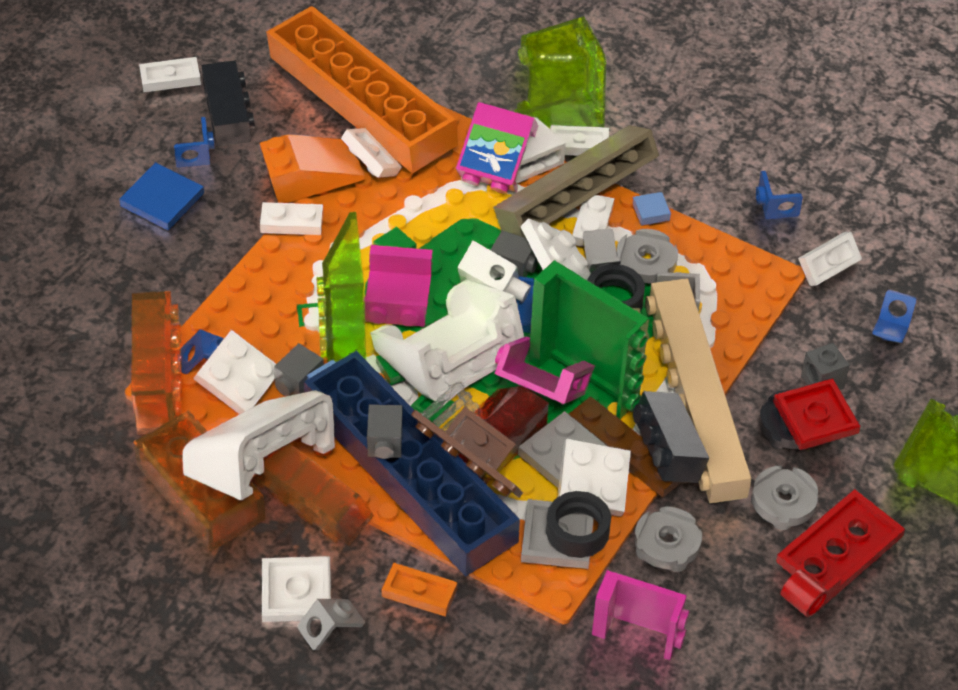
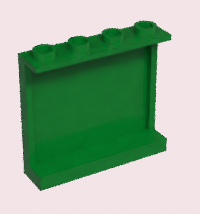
(585, 323)

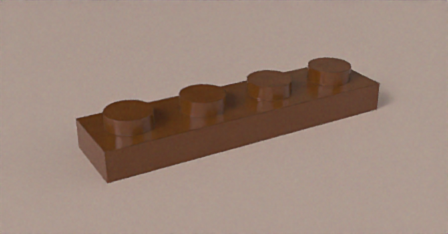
(619, 435)

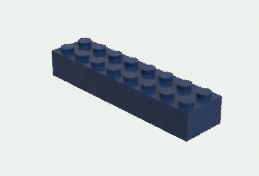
(427, 481)

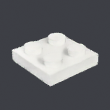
(556, 245)
(237, 373)
(596, 471)

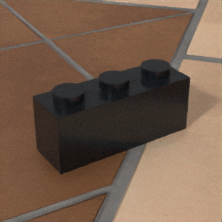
(227, 103)
(670, 437)

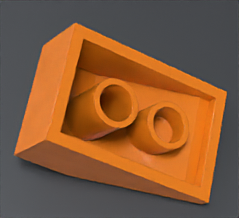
(308, 165)

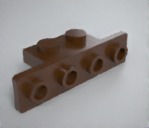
(476, 441)

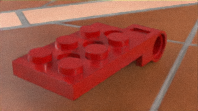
(812, 591)

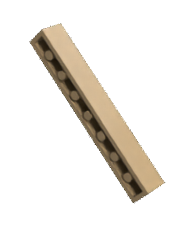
(699, 386)

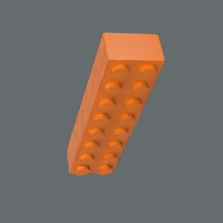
(363, 88)

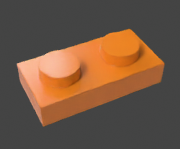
(419, 589)

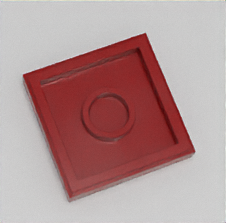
(816, 414)

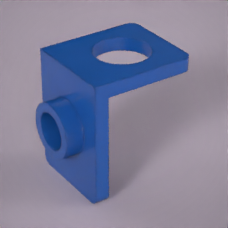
(201, 147)
(771, 202)
(894, 327)
(205, 345)

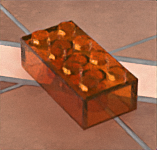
(155, 360)
(314, 494)
(205, 510)

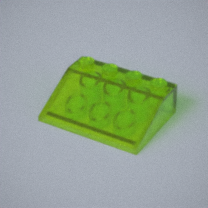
(343, 296)

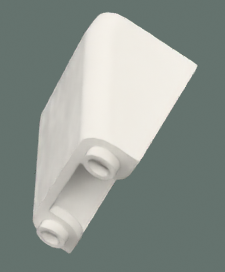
(457, 345)
(235, 450)

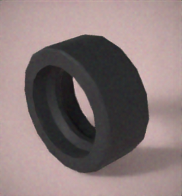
(620, 276)
(578, 503)

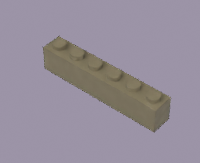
(578, 179)

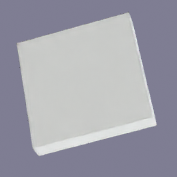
(293, 586)

